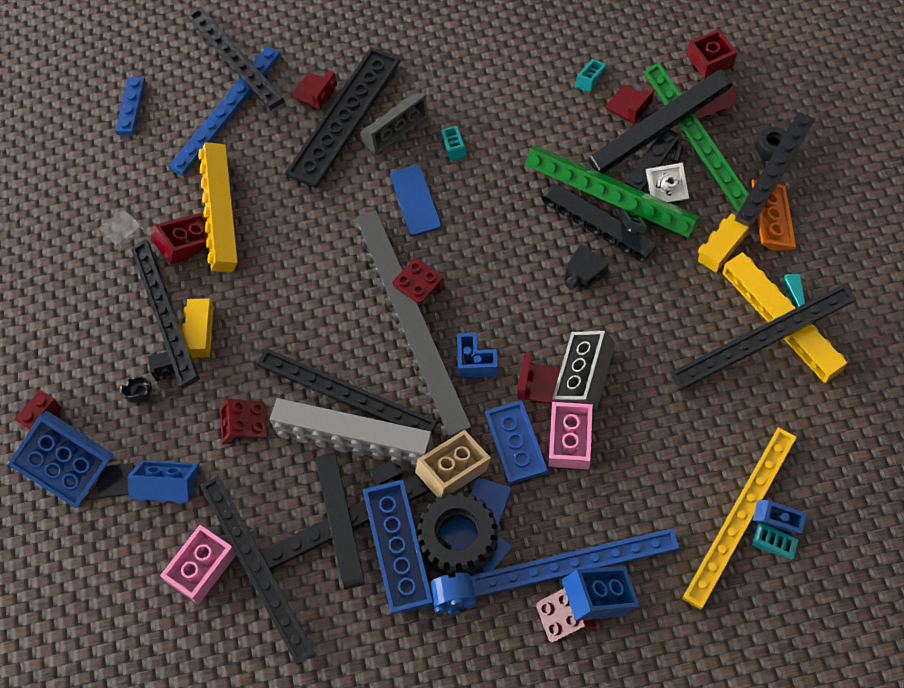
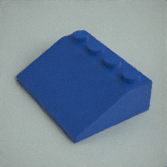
(60, 459)

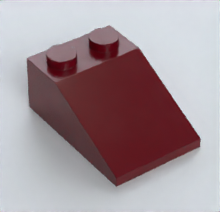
(180, 237)

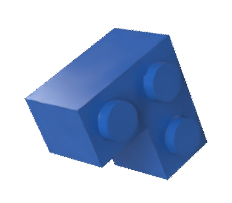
(475, 362)

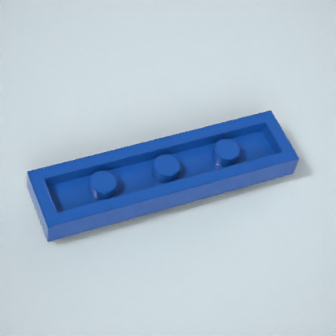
(130, 106)

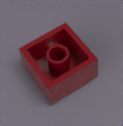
(711, 53)

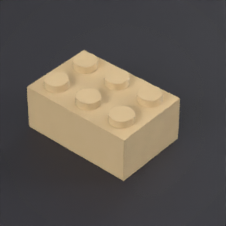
(452, 464)

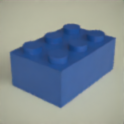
(600, 593)

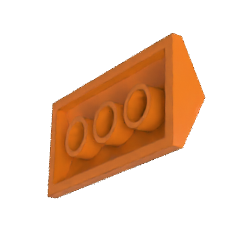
(776, 221)

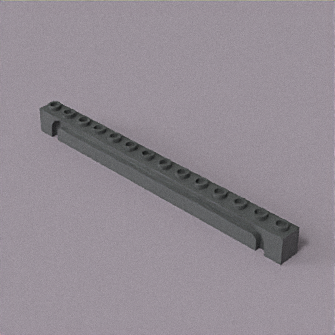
(413, 328)

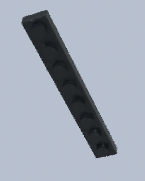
(774, 170)

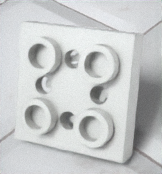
(674, 182)

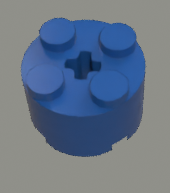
(452, 593)

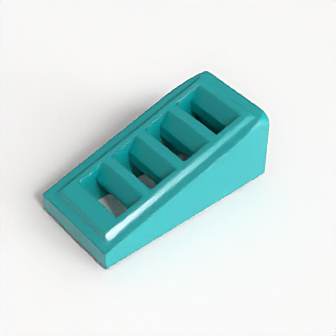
(589, 76)
(453, 144)
(793, 287)
(765, 545)

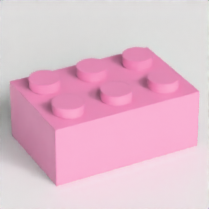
(570, 435)
(199, 564)

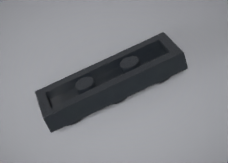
(632, 221)

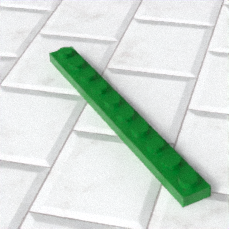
(699, 140)

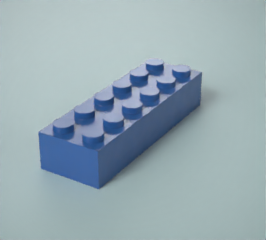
(397, 548)

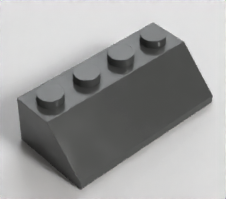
(395, 123)
(584, 368)

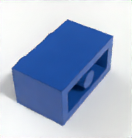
(779, 516)

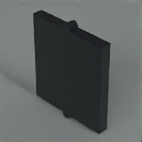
(114, 480)

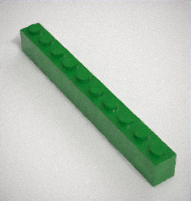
(612, 191)

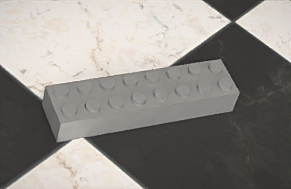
(350, 432)

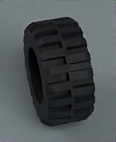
(458, 508)

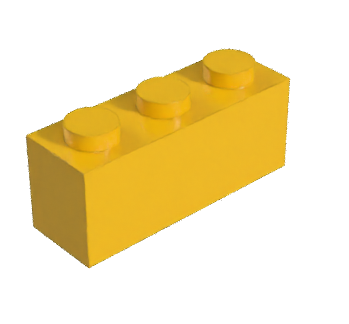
(722, 243)
(198, 326)

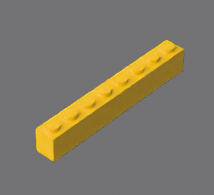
(218, 207)
(771, 304)

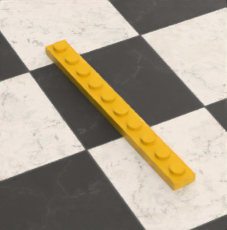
(738, 519)

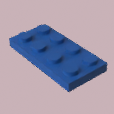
(515, 442)

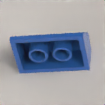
(163, 481)

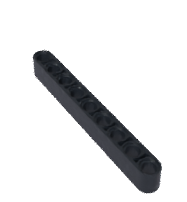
(660, 122)

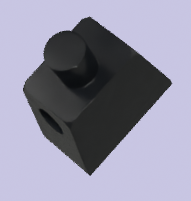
(585, 268)

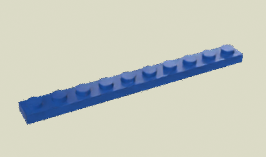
(221, 115)
(564, 564)

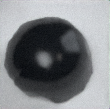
(136, 390)

